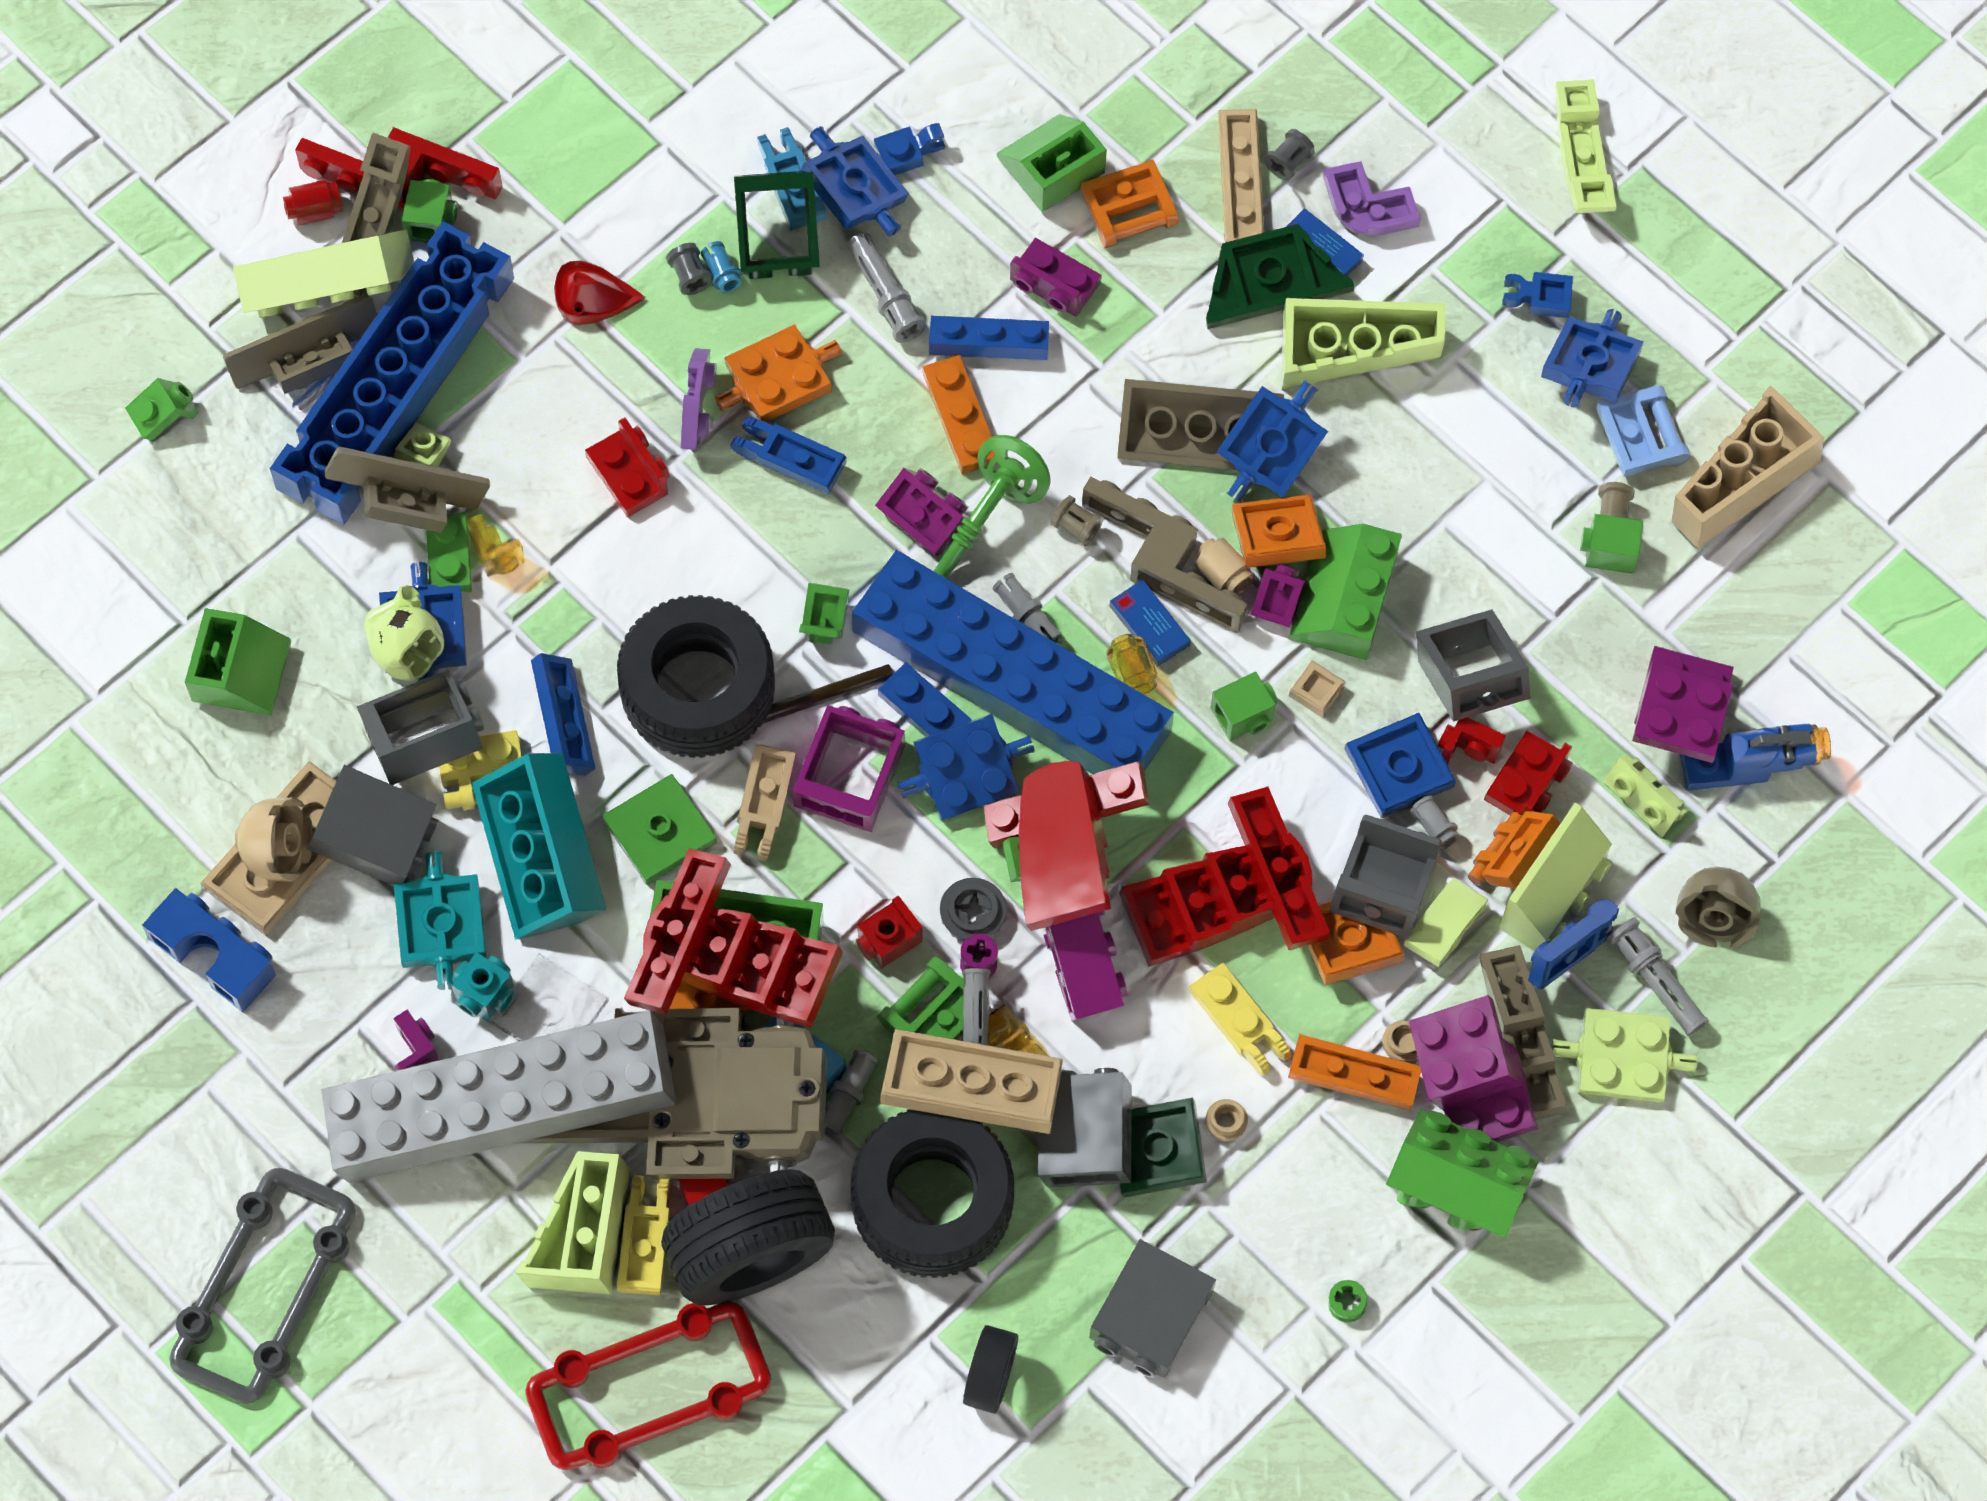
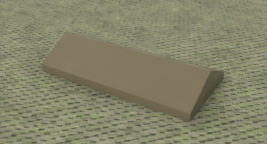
(1179, 422)

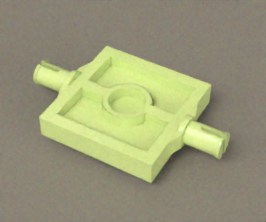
(1624, 1055)

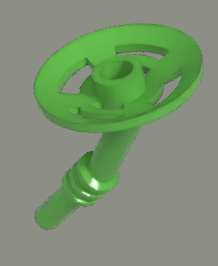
(1001, 483)

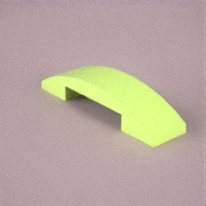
(1582, 147)

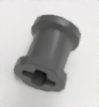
(1289, 154)
(689, 269)

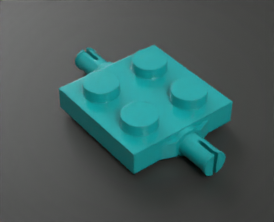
(439, 920)

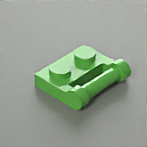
(942, 1016)

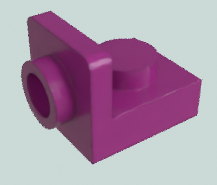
(1278, 595)

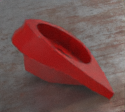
(593, 291)

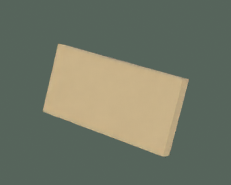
(263, 900)
(971, 1081)

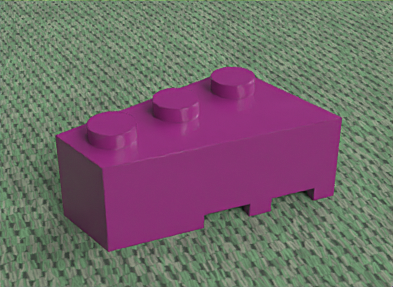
(1085, 966)

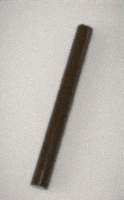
(829, 692)

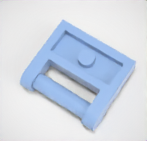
(1632, 436)

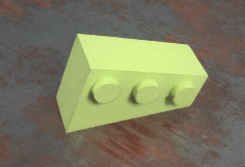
(583, 1229)

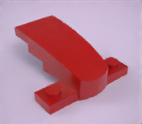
(1064, 836)
(1230, 890)
(727, 952)

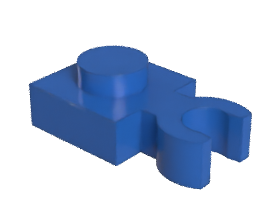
(1546, 293)

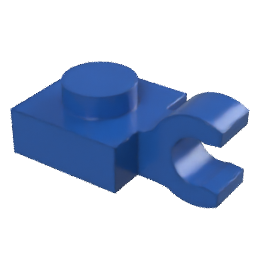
(904, 151)

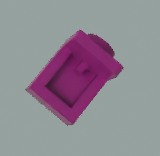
(417, 1037)

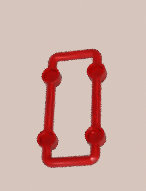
(603, 1447)

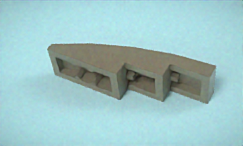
(1523, 1027)

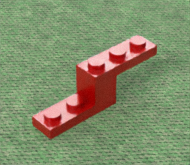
(425, 157)

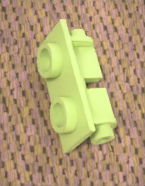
(1635, 787)

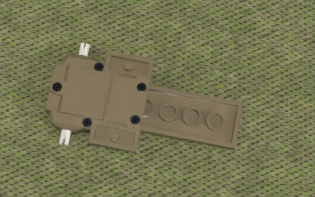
(733, 1096)

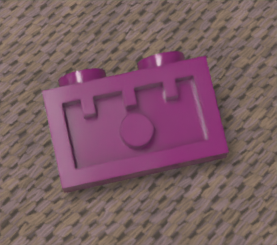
(1054, 277)
(922, 509)

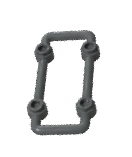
(271, 1356)

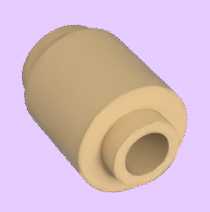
(1223, 566)

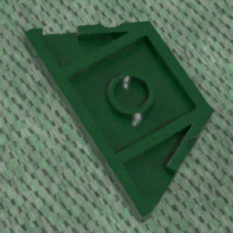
(1266, 269)

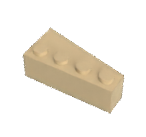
(1750, 467)

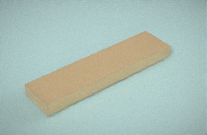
(1240, 173)

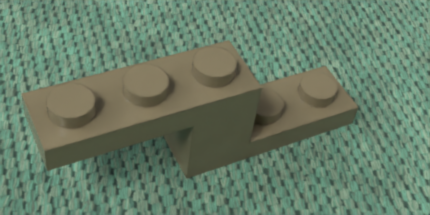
(1164, 553)

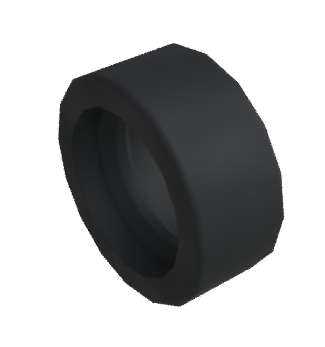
(990, 1369)

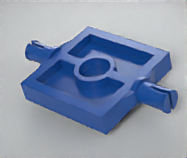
(855, 182)
(1592, 358)
(1272, 441)
(447, 608)
(966, 767)

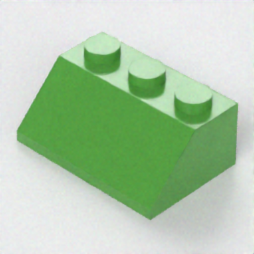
(1346, 590)

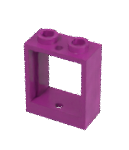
(836, 803)

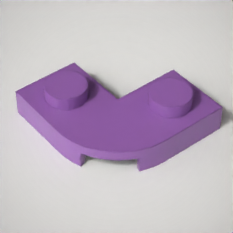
(1368, 212)
(700, 377)

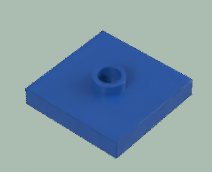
(1400, 765)

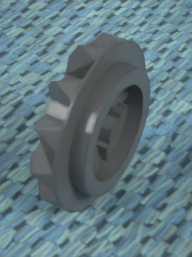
(960, 896)

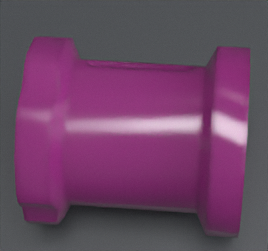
(970, 949)

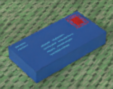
(1343, 254)
(1149, 619)

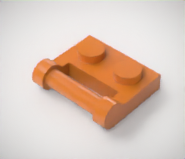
(1126, 192)

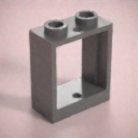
(1464, 694)
(411, 706)

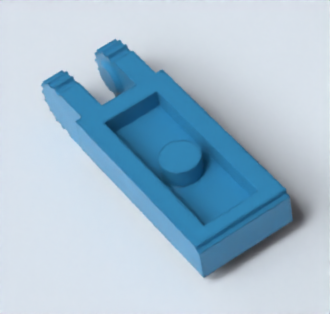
(790, 200)

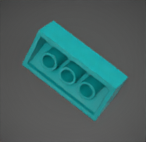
(538, 845)

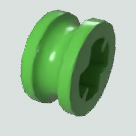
(1358, 1294)

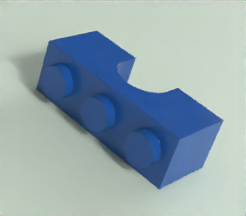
(184, 925)

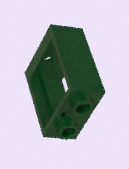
(777, 181)

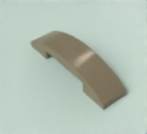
(379, 191)

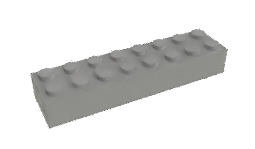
(498, 1096)

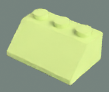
(1557, 880)

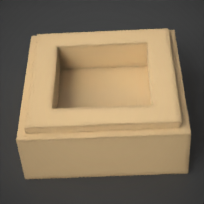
(1317, 688)

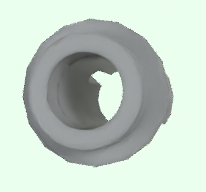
(1435, 821)

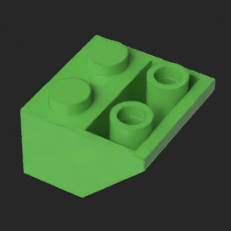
(1054, 160)
(236, 663)

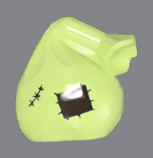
(403, 636)

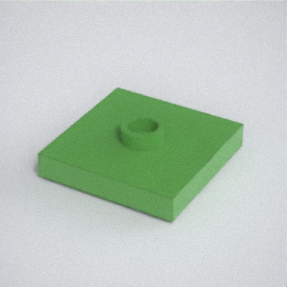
(658, 828)

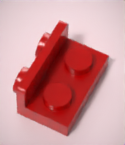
(629, 468)
(1529, 775)

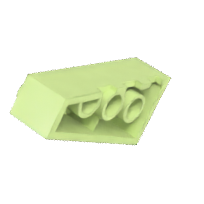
(324, 272)
(1356, 337)

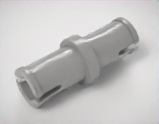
(1025, 608)
(848, 1091)

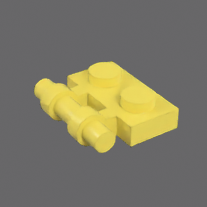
(497, 752)

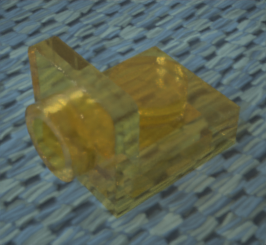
(492, 554)

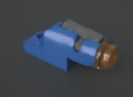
(1756, 754)

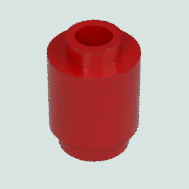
(312, 202)

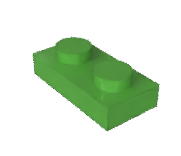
(450, 554)

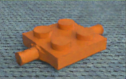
(778, 374)

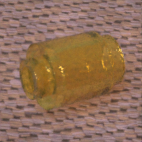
(1132, 663)

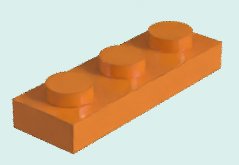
(958, 410)
(1355, 1072)

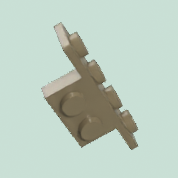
(304, 349)
(406, 490)

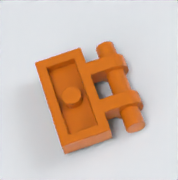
(1513, 849)

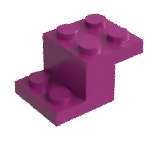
(1683, 704)
(1473, 1070)

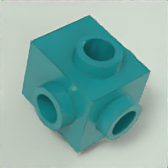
(484, 998)

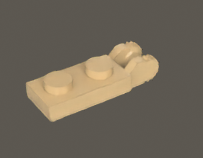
(764, 796)

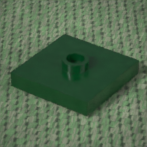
(1165, 1148)

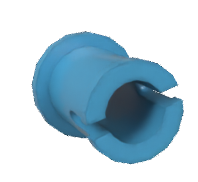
(725, 275)

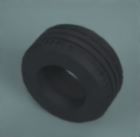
(684, 627)
(748, 1237)
(941, 1247)

